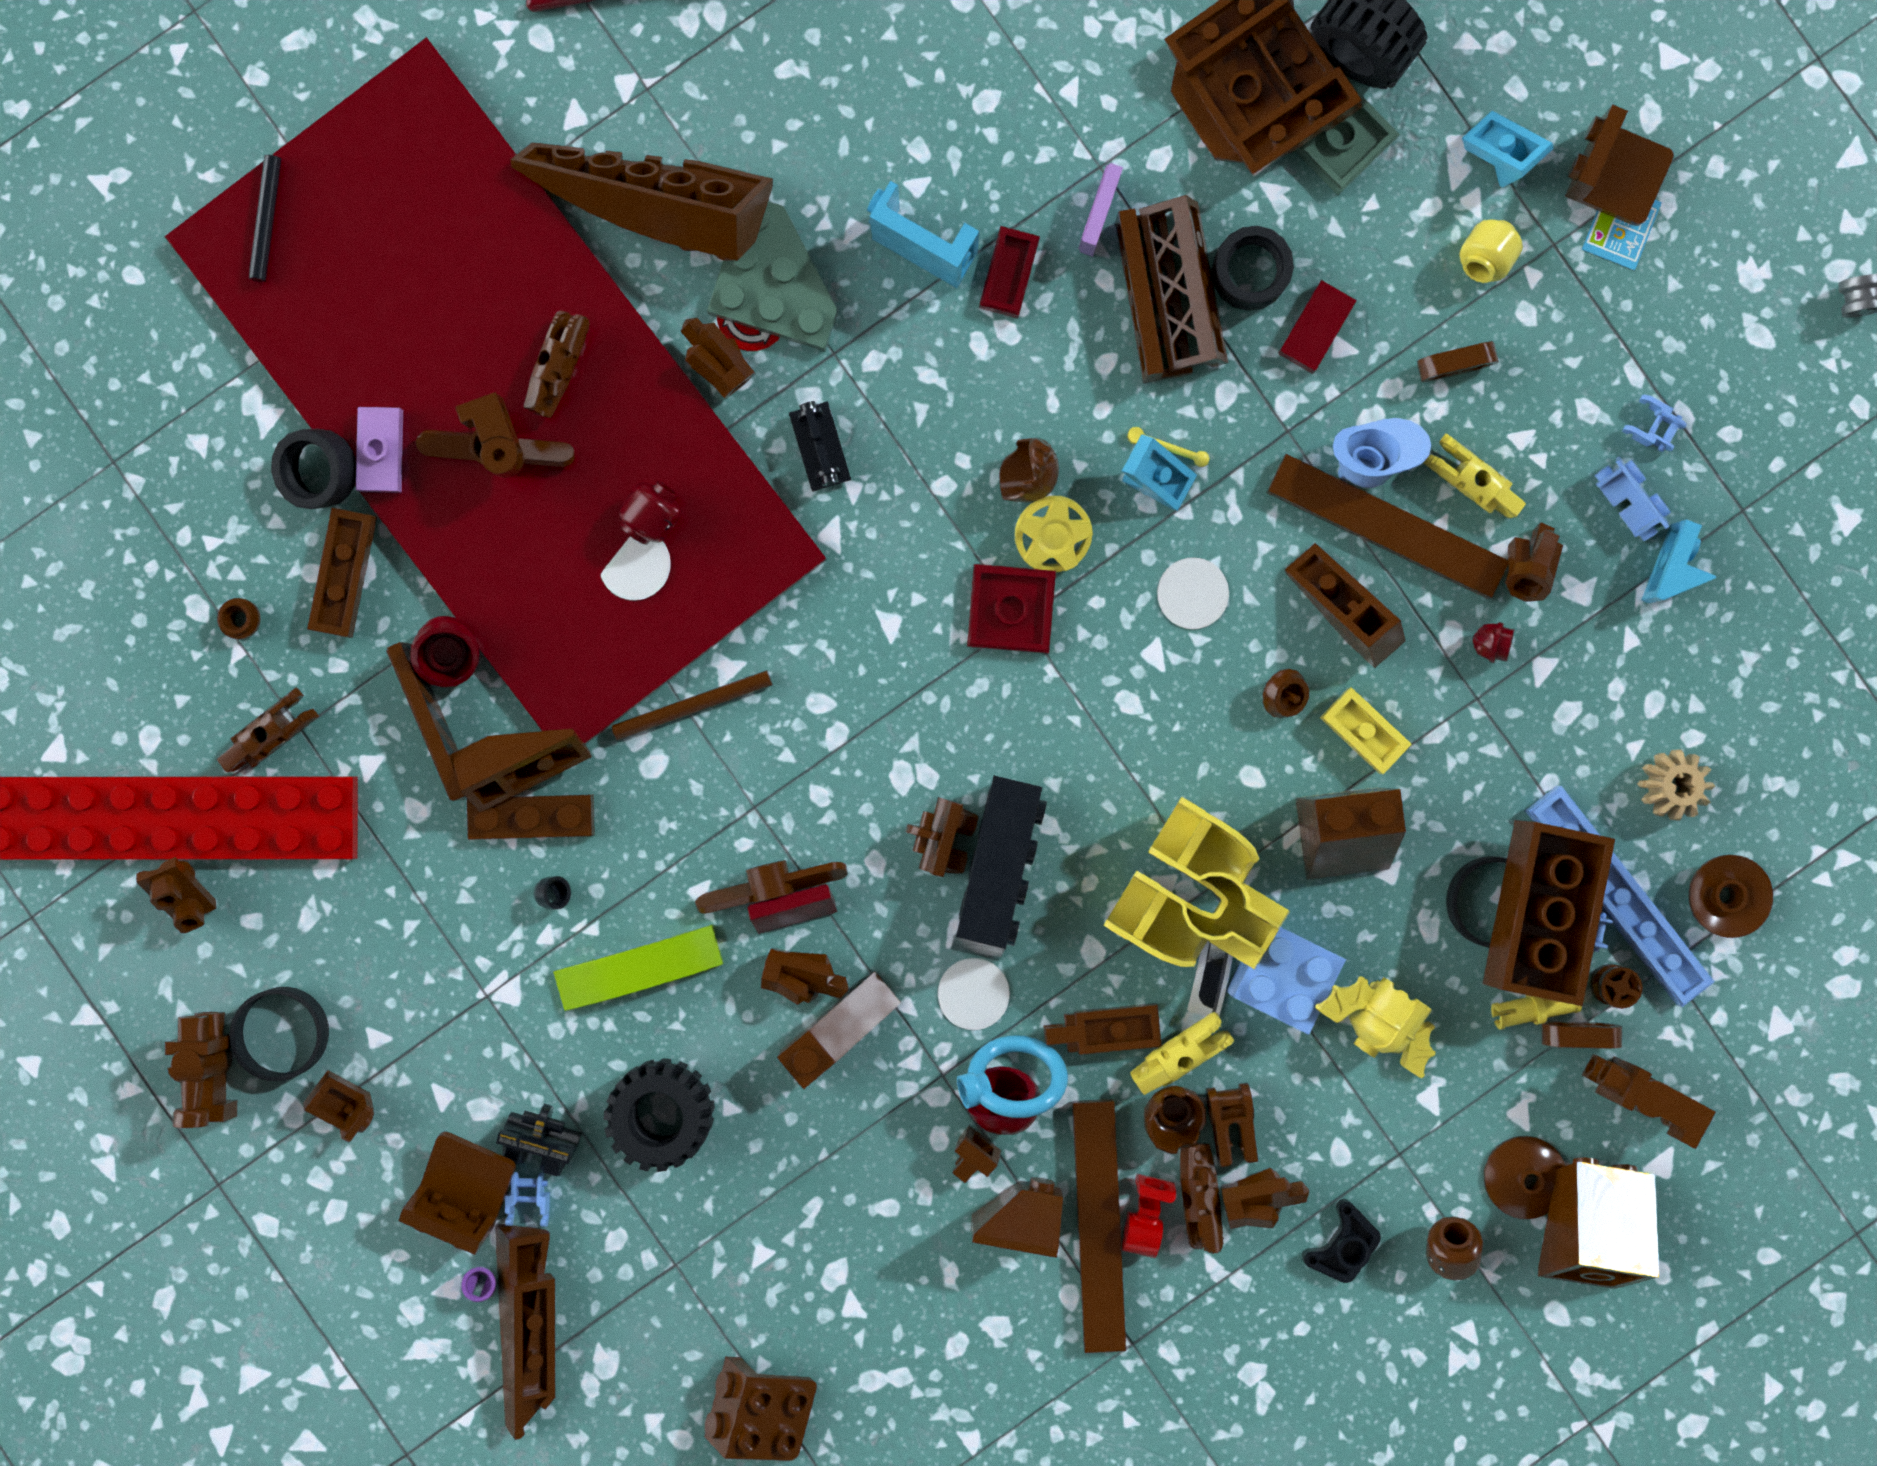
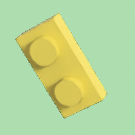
(1365, 730)

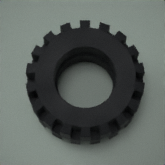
(1370, 38)
(635, 1139)

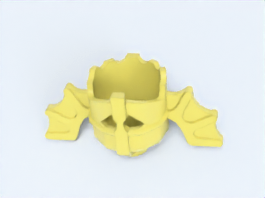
(1383, 1021)

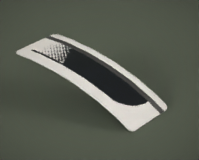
(1210, 981)

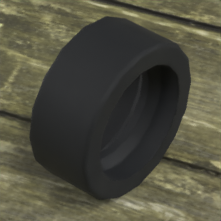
(1269, 241)
(287, 476)

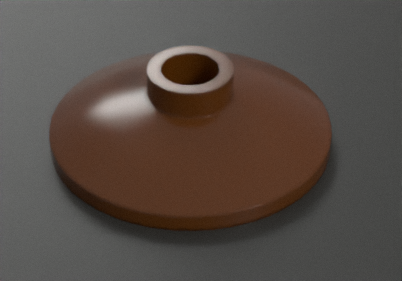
(1748, 901)
(1508, 1169)

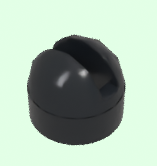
(552, 888)

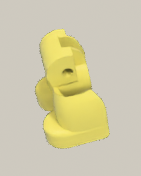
(1219, 861)

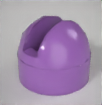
(471, 1280)

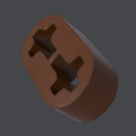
(1457, 361)
(1581, 1035)

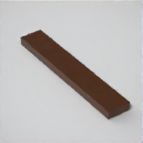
(1387, 526)
(1099, 1226)

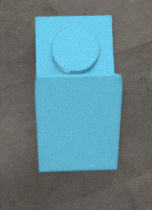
(1506, 146)
(1158, 473)
(1671, 572)

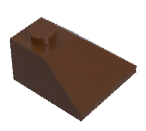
(1022, 1218)

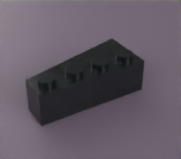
(998, 868)

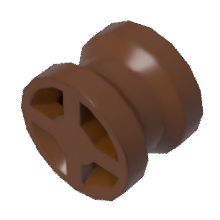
(1625, 989)

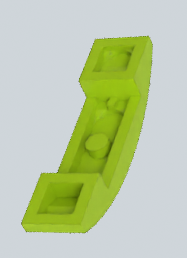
(638, 968)

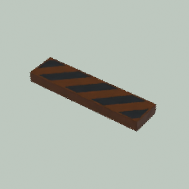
(428, 717)

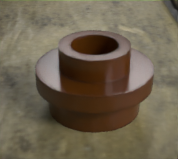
(227, 615)

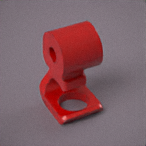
(1144, 1228)

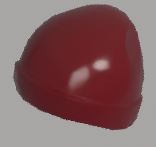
(444, 652)
(1010, 1085)

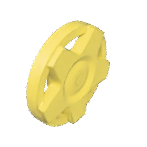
(1053, 534)

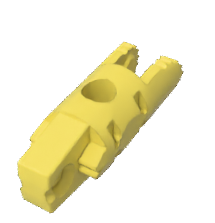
(1493, 487)
(1181, 1054)

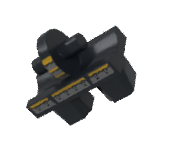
(539, 1136)

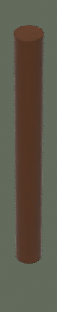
(692, 705)

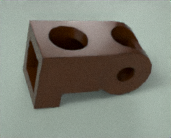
(500, 445)

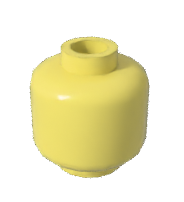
(1490, 250)

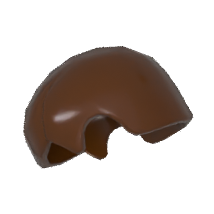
(1174, 1118)

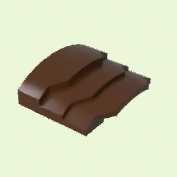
(1256, 81)

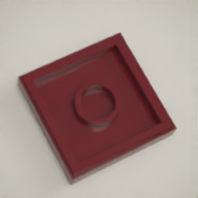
(1011, 608)

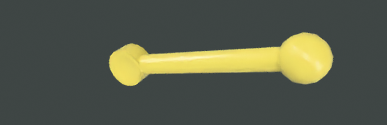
(1200, 458)

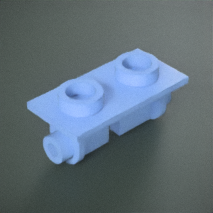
(1644, 510)

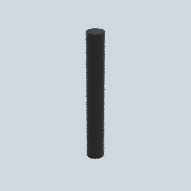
(265, 218)

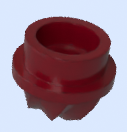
(1493, 642)

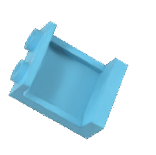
(917, 244)

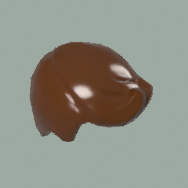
(1029, 471)

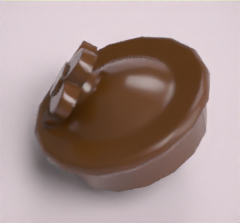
(1285, 694)

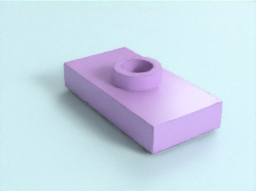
(379, 450)

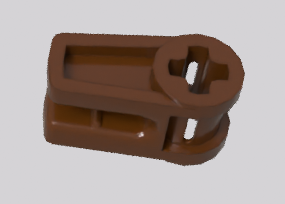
(1228, 1108)

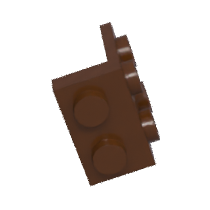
(1618, 169)
(459, 1193)
(758, 1413)

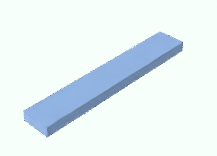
(1633, 910)

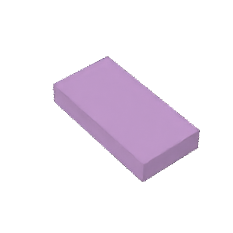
(1100, 209)

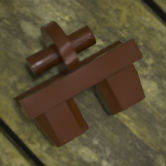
(937, 834)
(177, 893)

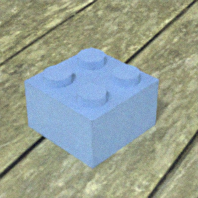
(1288, 980)

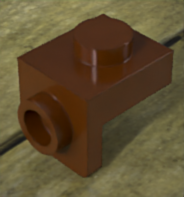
(341, 1105)

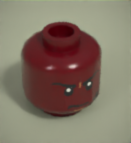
(650, 512)

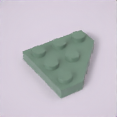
(776, 286)

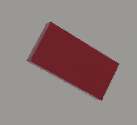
(1009, 272)
(1317, 327)
(792, 908)

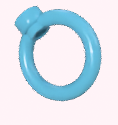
(976, 1088)

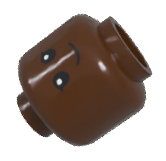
(1454, 1248)

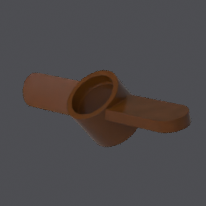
(468, 447)
(769, 882)

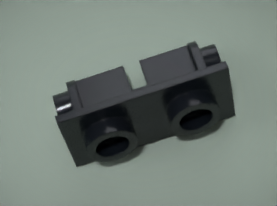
(819, 445)

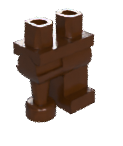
(201, 1068)
(1637, 1091)

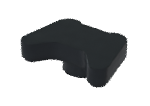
(1348, 1248)

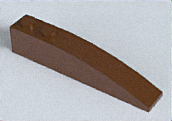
(684, 206)

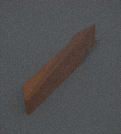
(525, 1323)

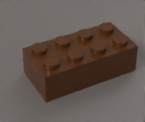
(1548, 912)

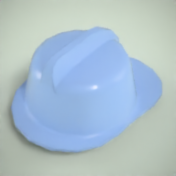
(1379, 449)

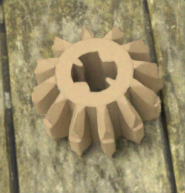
(1689, 779)

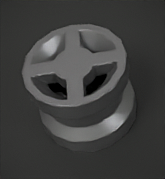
(1859, 295)

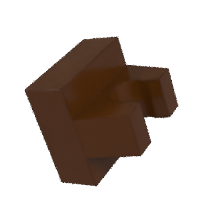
(975, 1154)

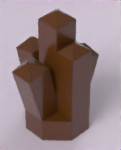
(716, 357)
(1533, 564)
(801, 976)
(1260, 1199)

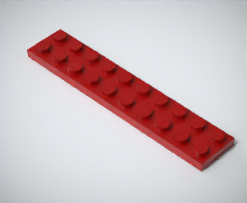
(179, 817)

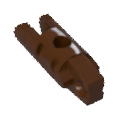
(556, 363)
(250, 742)
(1201, 1197)

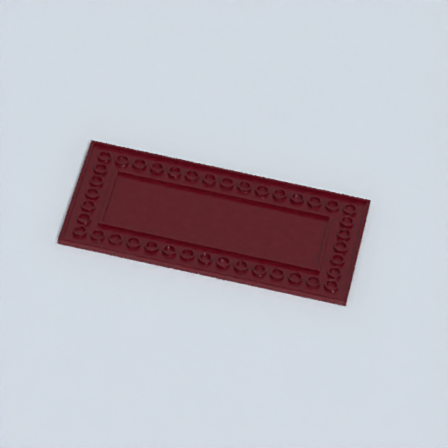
(429, 278)

